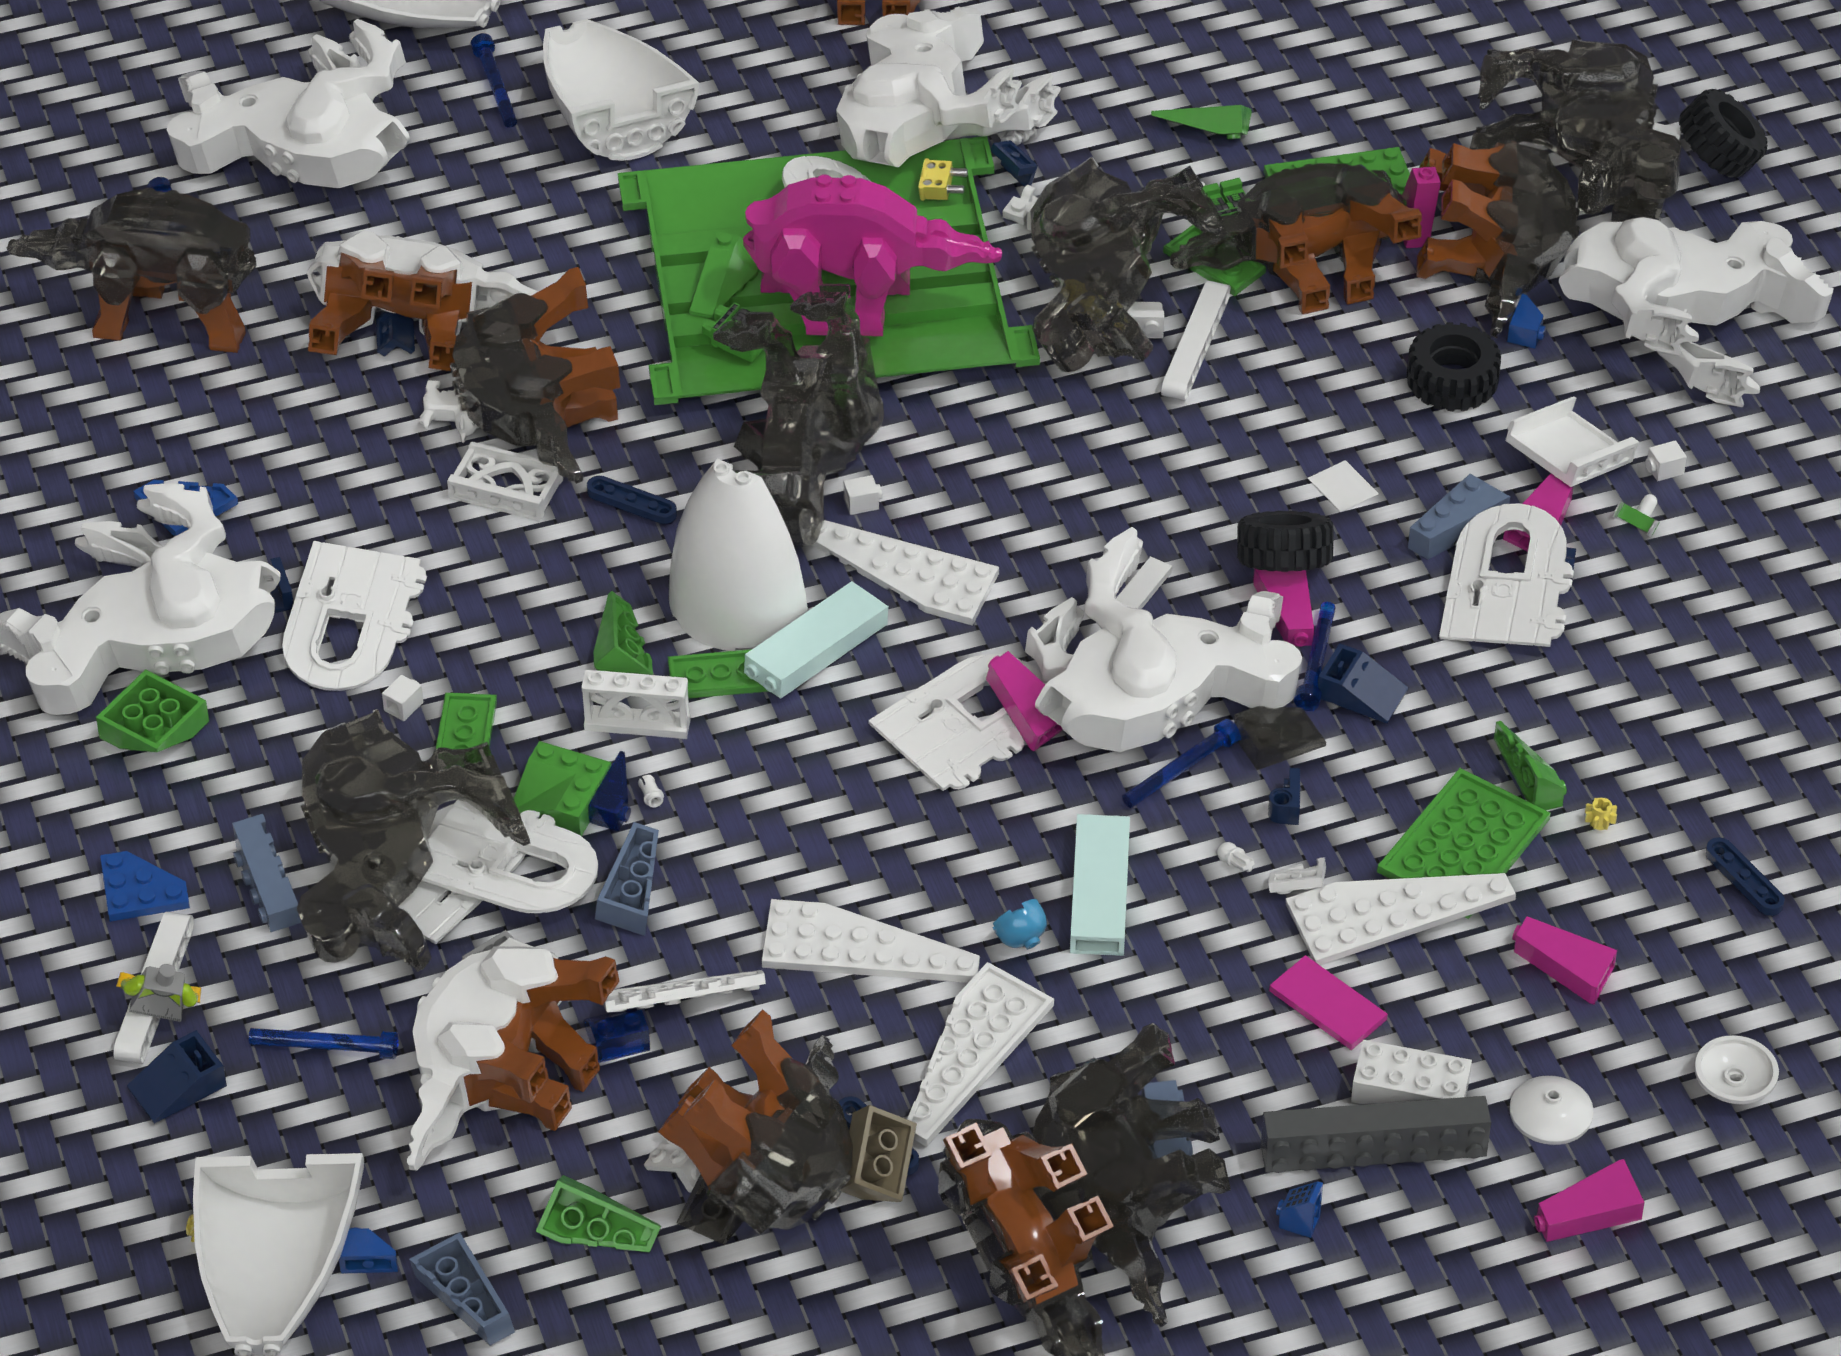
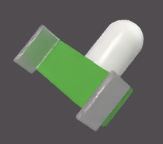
(1641, 516)

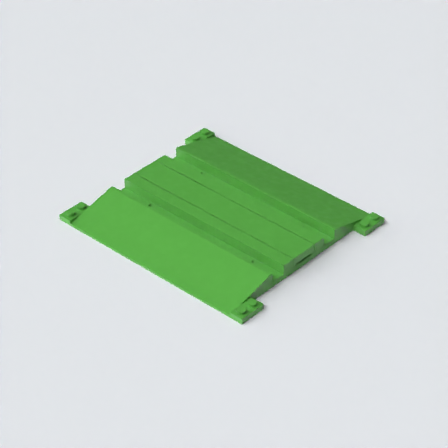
(943, 324)

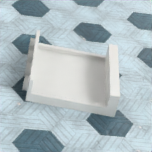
(1568, 443)

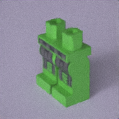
(1226, 196)
(724, 315)

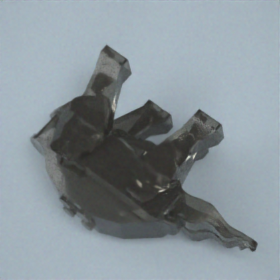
(1112, 1134)

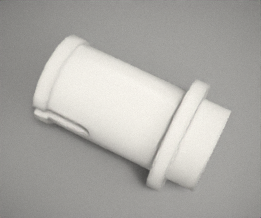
(652, 795)

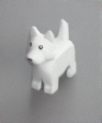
(445, 407)

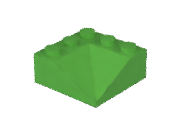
(152, 715)
(560, 785)

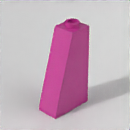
(1422, 193)
(1551, 496)
(1296, 614)
(1018, 691)
(1566, 957)
(1591, 1204)

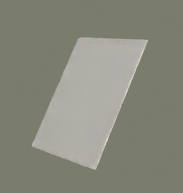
(1343, 486)

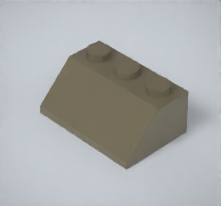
(879, 1154)

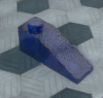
(610, 803)

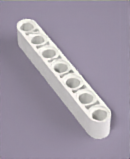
(1196, 340)
(167, 948)

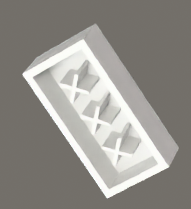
(1406, 1074)

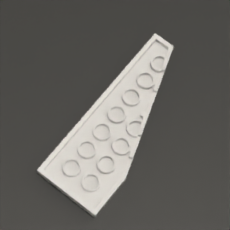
(928, 577)
(1369, 913)
(840, 941)
(979, 1034)

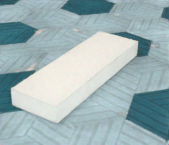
(1145, 583)

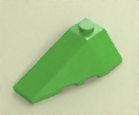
(1222, 120)
(723, 274)
(618, 643)
(1533, 775)
(593, 1219)

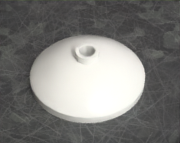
(1736, 1069)
(1548, 1119)

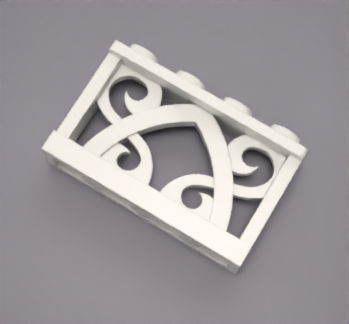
(514, 499)
(619, 718)

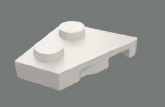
(1298, 878)

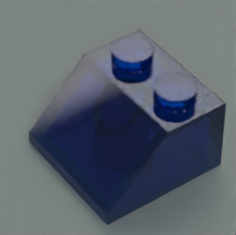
(618, 1034)

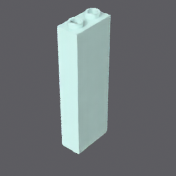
(816, 639)
(1100, 885)

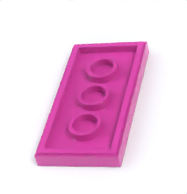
(1328, 1002)

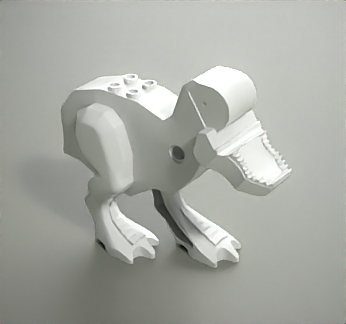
(918, 92)
(305, 131)
(1670, 277)
(166, 616)
(1149, 675)

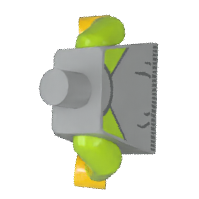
(159, 992)

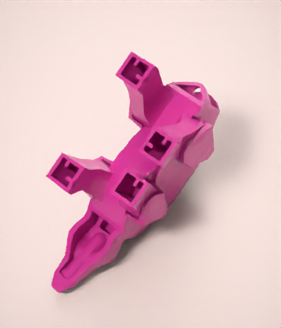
(853, 233)

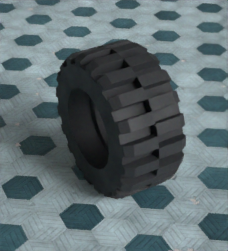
(1723, 133)
(1452, 387)
(1285, 541)

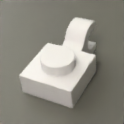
(1017, 207)

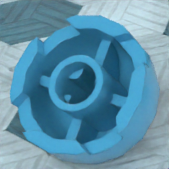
(1022, 926)

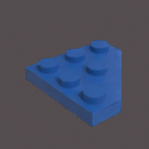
(220, 496)
(139, 887)

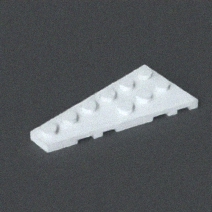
(673, 992)

